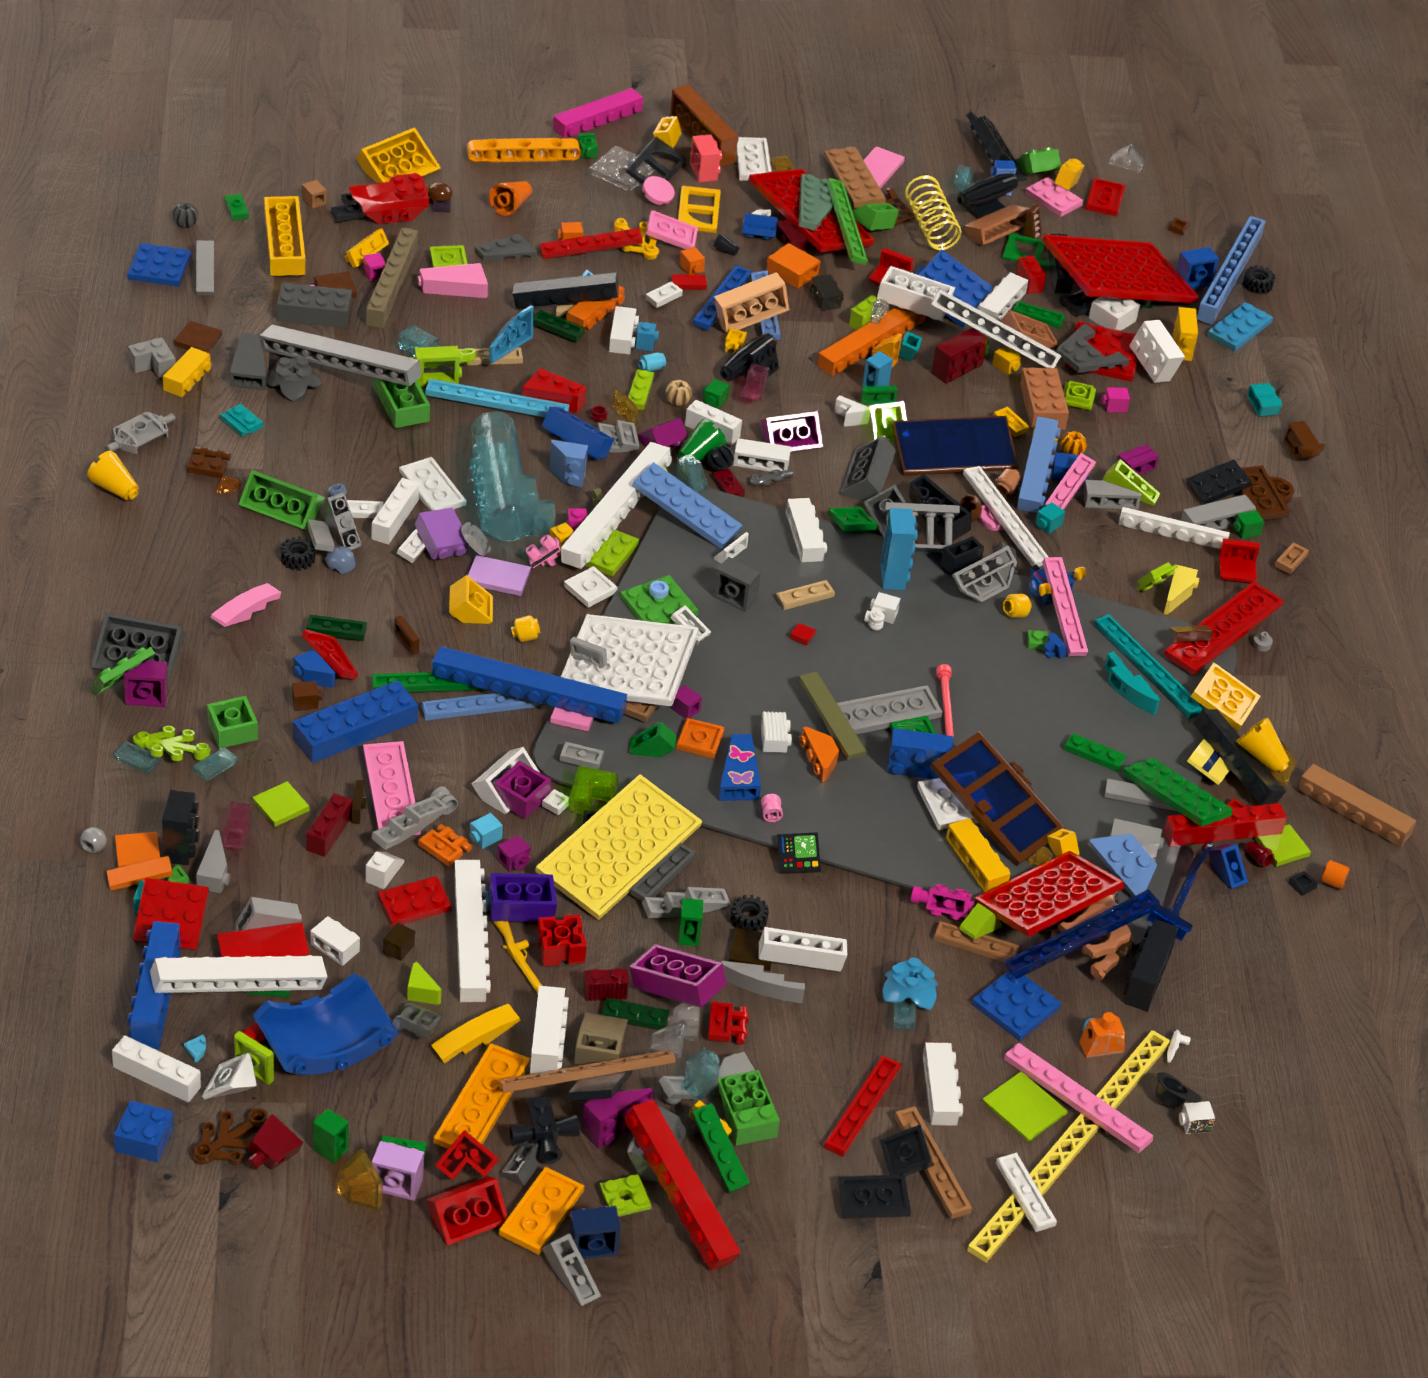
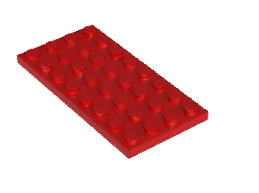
(783, 192)

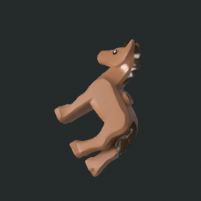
(1113, 945)

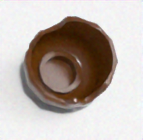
(439, 191)
(972, 505)

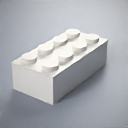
(912, 292)
(549, 1030)

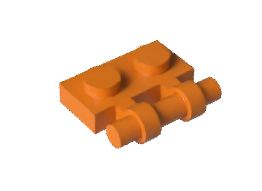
(440, 846)

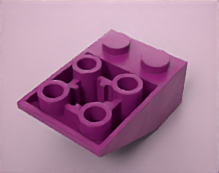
(605, 1117)

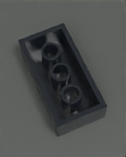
(1149, 965)

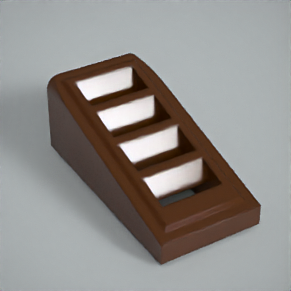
(1033, 223)

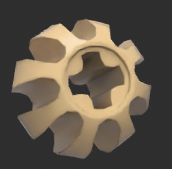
(678, 392)

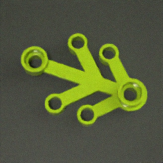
(172, 744)

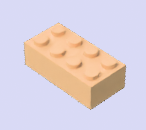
(752, 303)

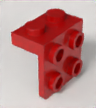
(887, 259)
(1238, 560)

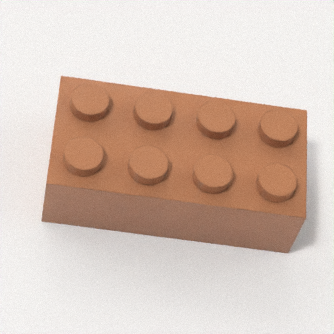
(1043, 395)

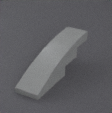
(205, 267)
(411, 822)
(671, 903)
(767, 984)

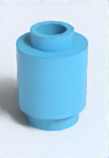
(652, 362)

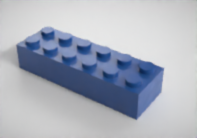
(355, 721)
(150, 1007)

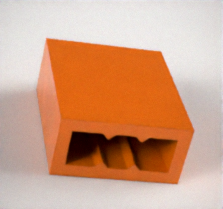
(793, 265)

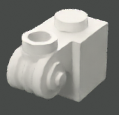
(883, 610)

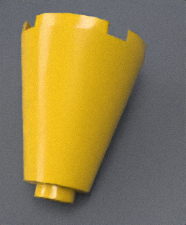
(113, 476)
(1265, 746)

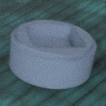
(336, 489)

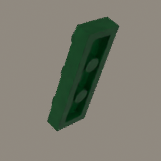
(558, 325)
(337, 627)
(637, 1014)

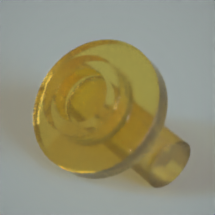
(1041, 856)

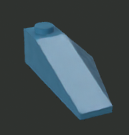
(513, 334)

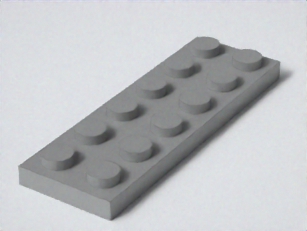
(880, 710)

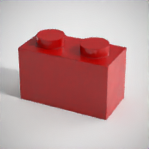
(1030, 269)

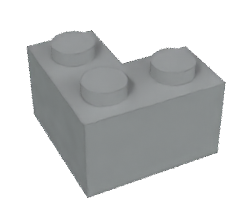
(151, 355)

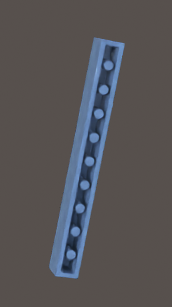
(1231, 270)

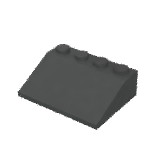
(124, 635)

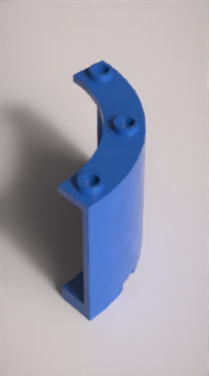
(327, 1031)

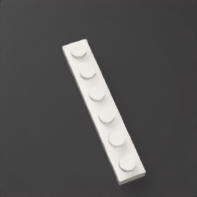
(1172, 528)

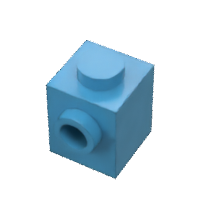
(646, 336)

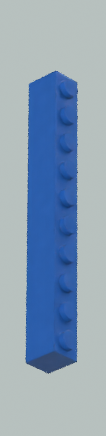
(529, 684)

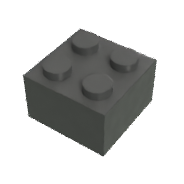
(737, 584)

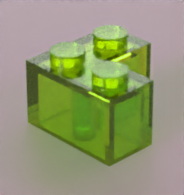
(591, 785)

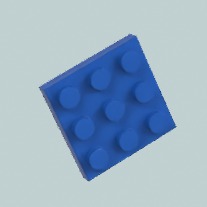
(159, 264)
(1016, 1004)

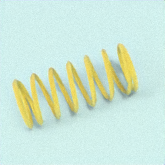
(938, 192)

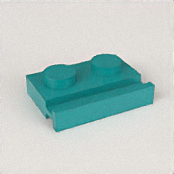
(241, 420)

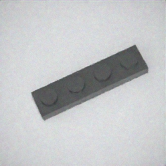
(663, 872)

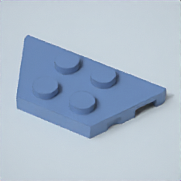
(1126, 861)

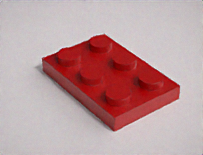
(414, 901)

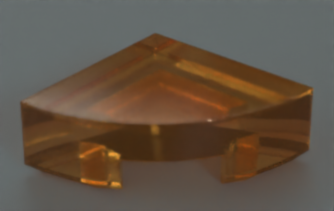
(228, 485)

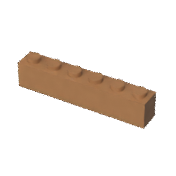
(1357, 805)

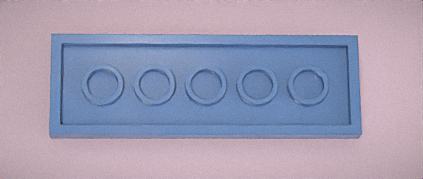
(687, 505)

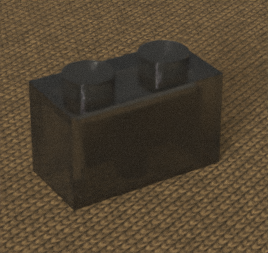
(826, 292)

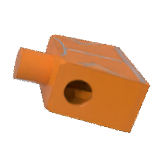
(1103, 1036)

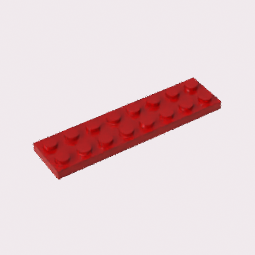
(1228, 626)

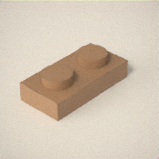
(1291, 558)

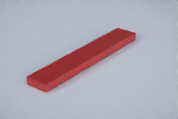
(862, 1106)

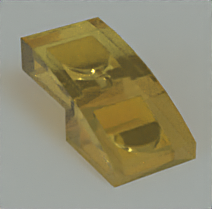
(625, 406)

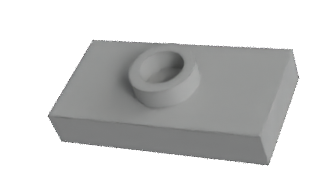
(588, 652)

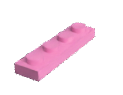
(1072, 481)

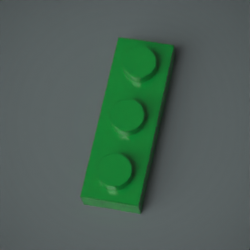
(1095, 752)

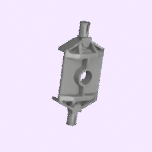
(129, 436)

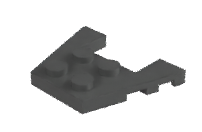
(1083, 356)

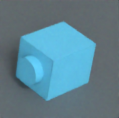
(486, 831)

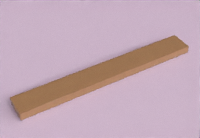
(586, 1071)

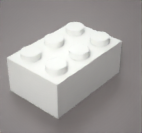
(1157, 351)

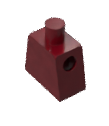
(273, 1144)

